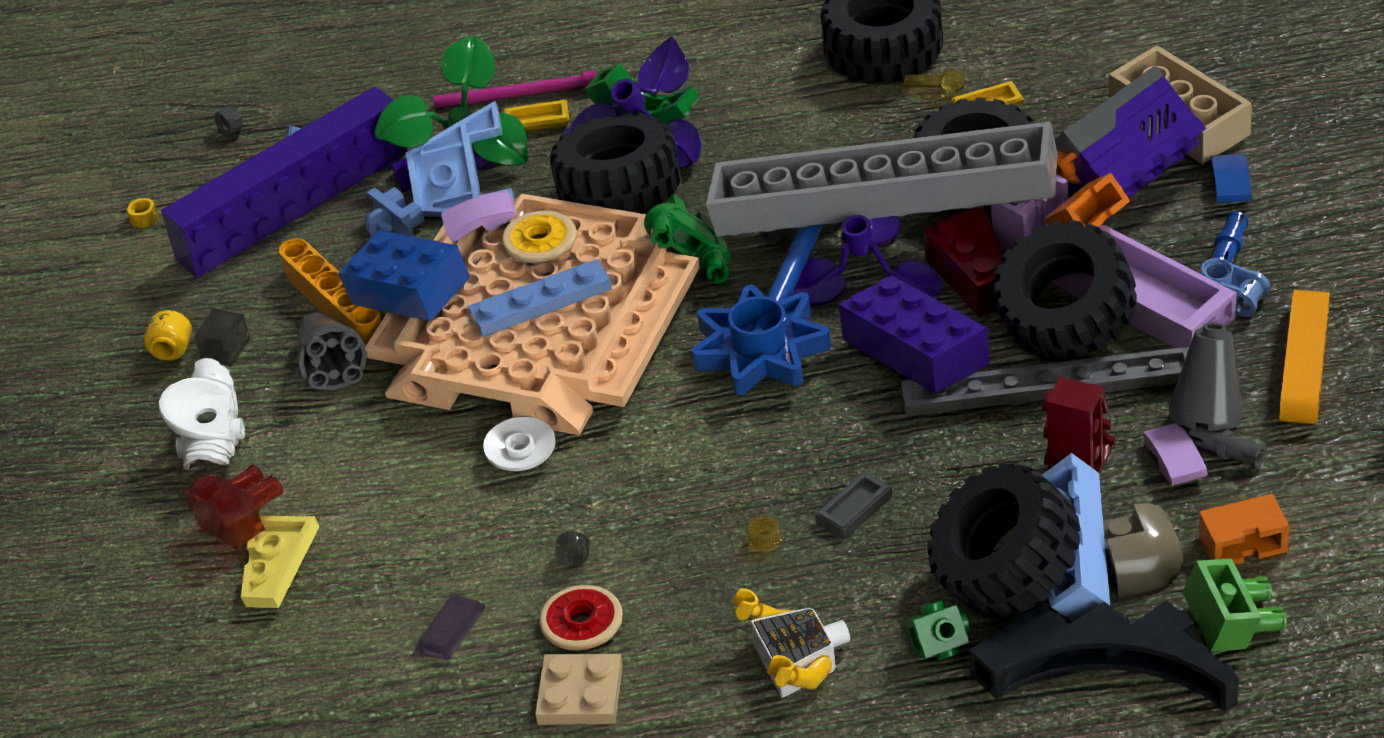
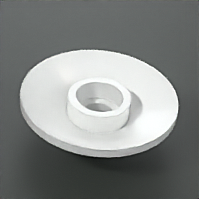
(519, 443)

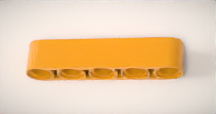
(324, 288)
(1304, 357)

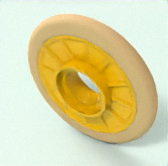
(518, 236)

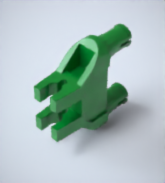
(689, 234)

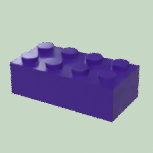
(914, 334)

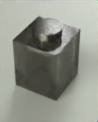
(222, 337)

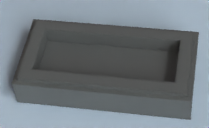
(853, 505)

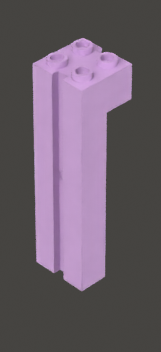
(1169, 295)

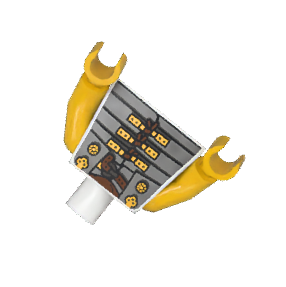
(791, 642)

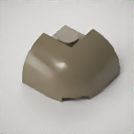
(1141, 550)

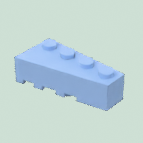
(1088, 578)

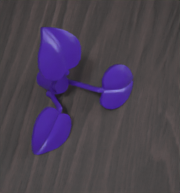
(663, 71)
(823, 280)

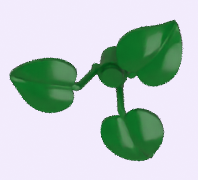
(465, 63)

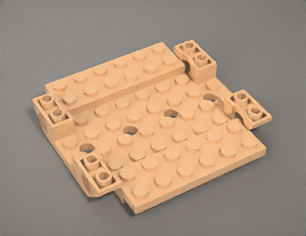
(556, 359)

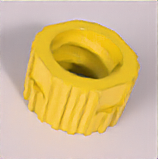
(142, 213)

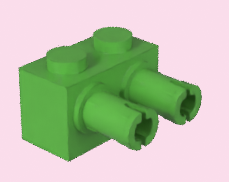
(1226, 605)

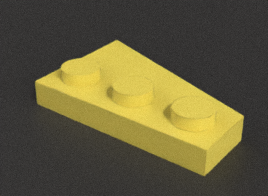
(276, 558)

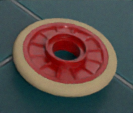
(570, 635)

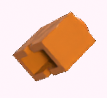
(1091, 203)
(1244, 529)

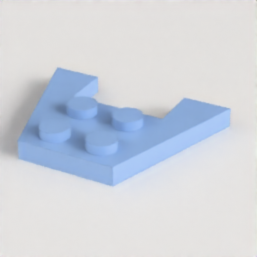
(445, 167)

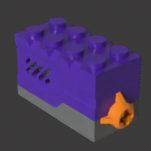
(1129, 135)

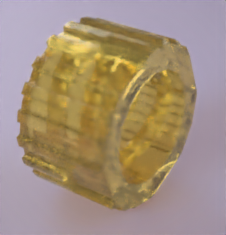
(764, 542)

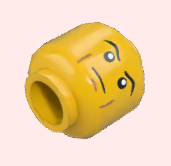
(168, 335)

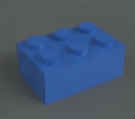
(404, 275)

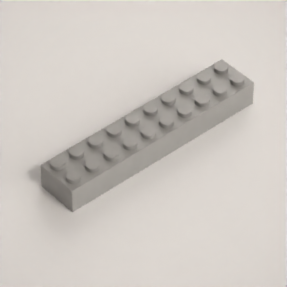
(884, 179)

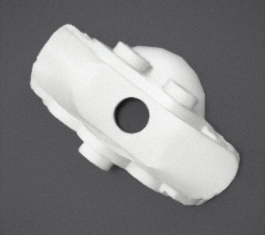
(206, 391)

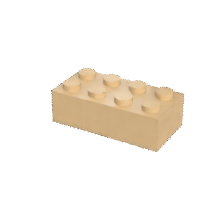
(1217, 107)

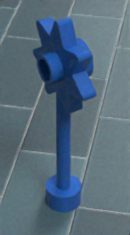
(764, 332)

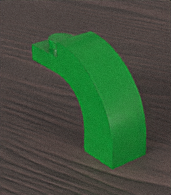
(664, 108)

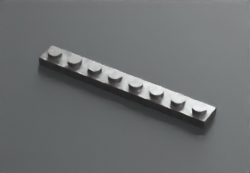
(1033, 381)

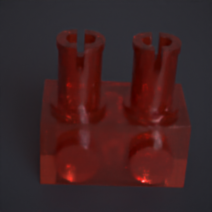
(232, 505)

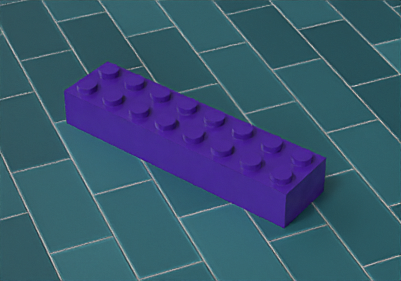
(279, 184)

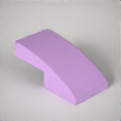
(485, 210)
(1176, 453)

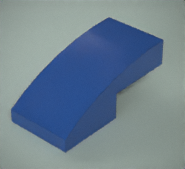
(1231, 178)

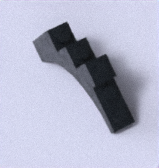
(1102, 639)

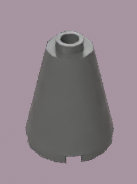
(1208, 382)

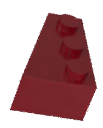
(966, 257)
(1077, 424)

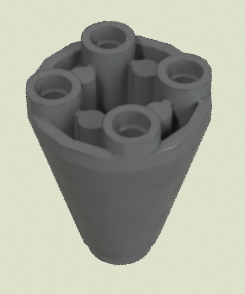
(329, 353)

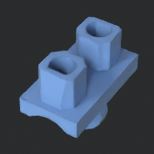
(391, 213)

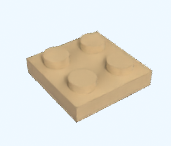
(579, 689)

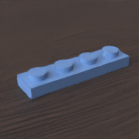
(539, 297)

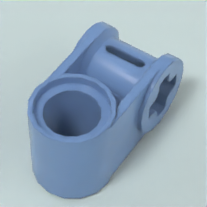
(1238, 280)

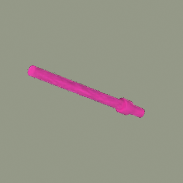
(517, 90)

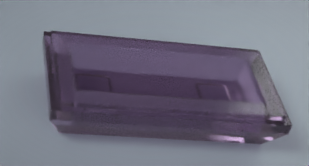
(450, 627)

